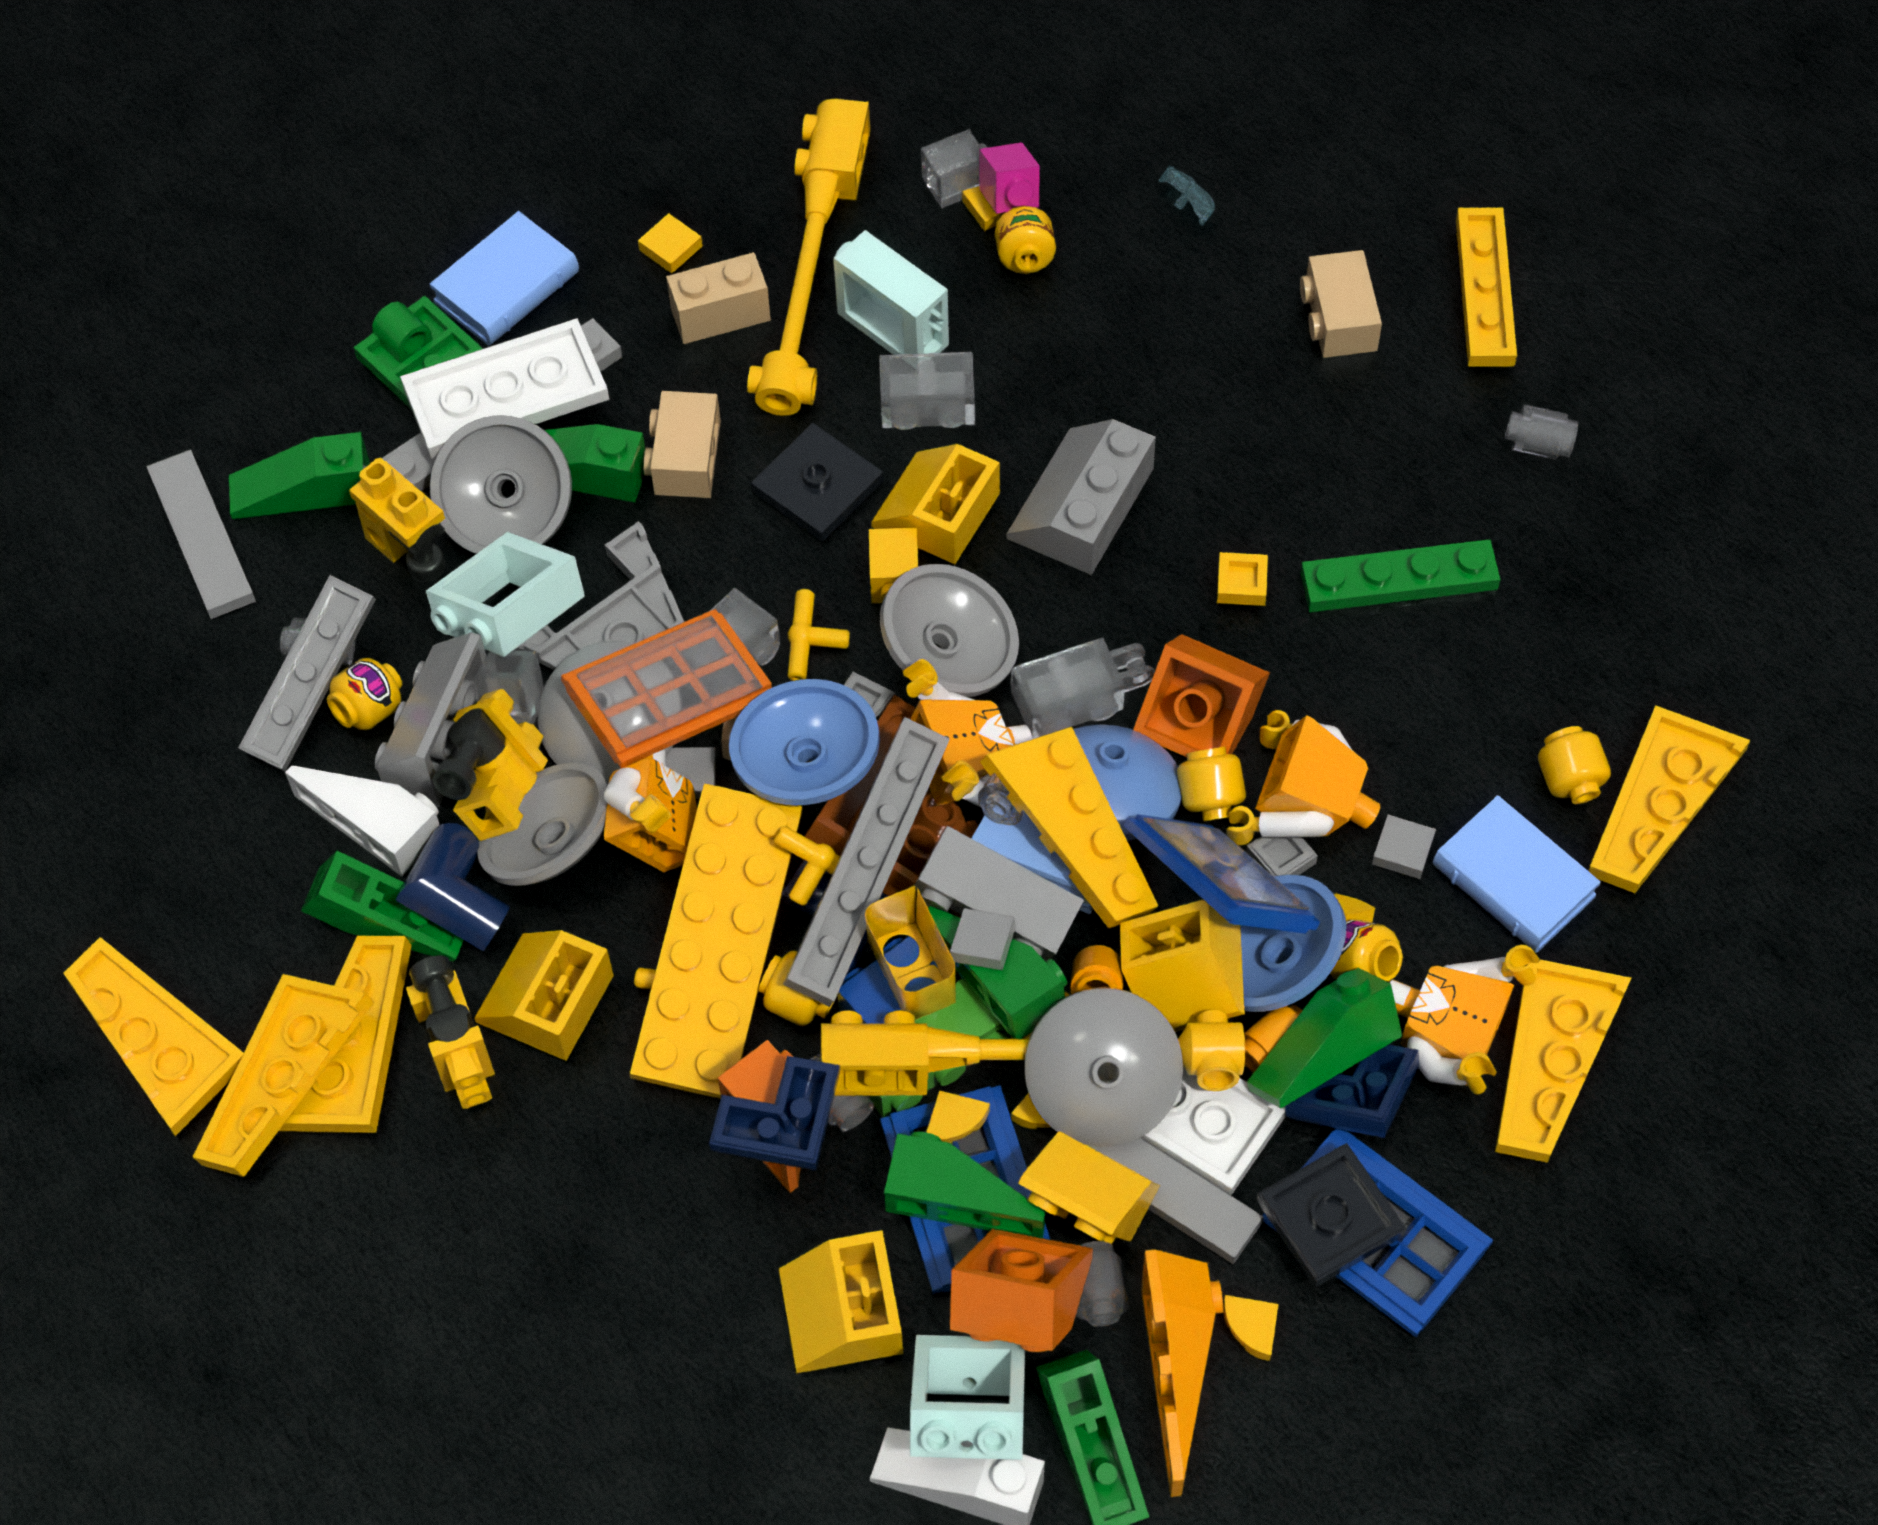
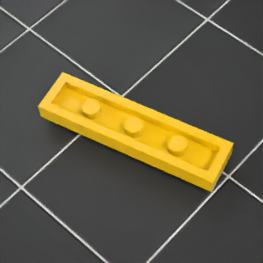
(1486, 287)

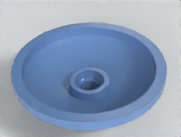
(803, 724)
(1132, 772)
(1289, 965)

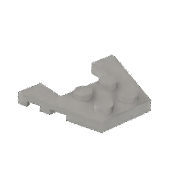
(627, 615)

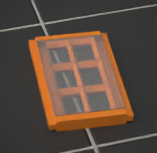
(666, 687)

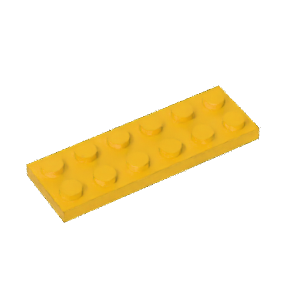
(715, 942)

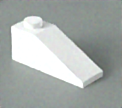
(370, 812)
(986, 1488)

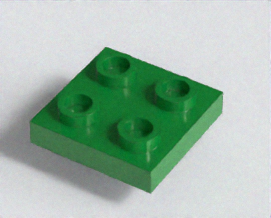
(411, 341)

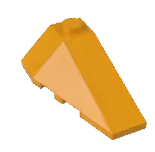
(1179, 1324)

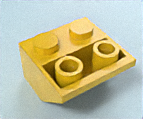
(944, 497)
(1184, 962)
(547, 991)
(1091, 1186)
(841, 1303)

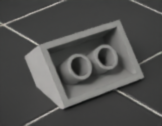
(1085, 493)
(424, 721)
(974, 877)

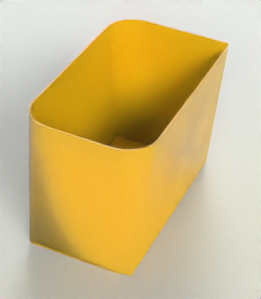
(897, 917)

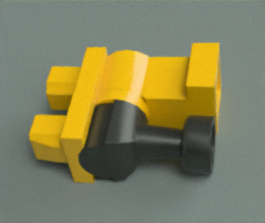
(400, 519)
(504, 761)
(454, 1038)

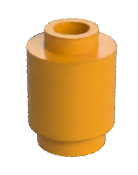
(1096, 968)
(1266, 1033)

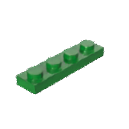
(1400, 575)

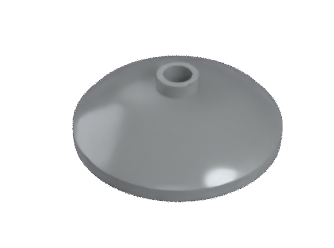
(475, 466)
(960, 616)
(561, 723)
(558, 827)
(1077, 1040)

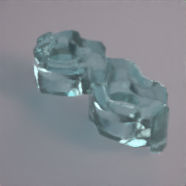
(1198, 197)

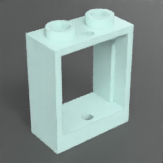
(890, 298)
(547, 589)
(967, 1368)

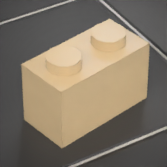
(718, 298)
(1341, 304)
(684, 444)

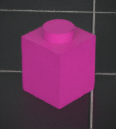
(1008, 177)

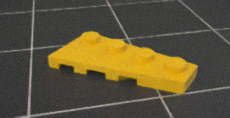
(1664, 790)
(1066, 803)
(159, 1039)
(1552, 1052)
(283, 1060)
(353, 1083)

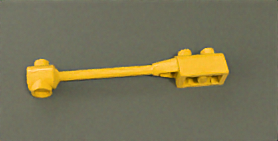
(829, 172)
(900, 1053)

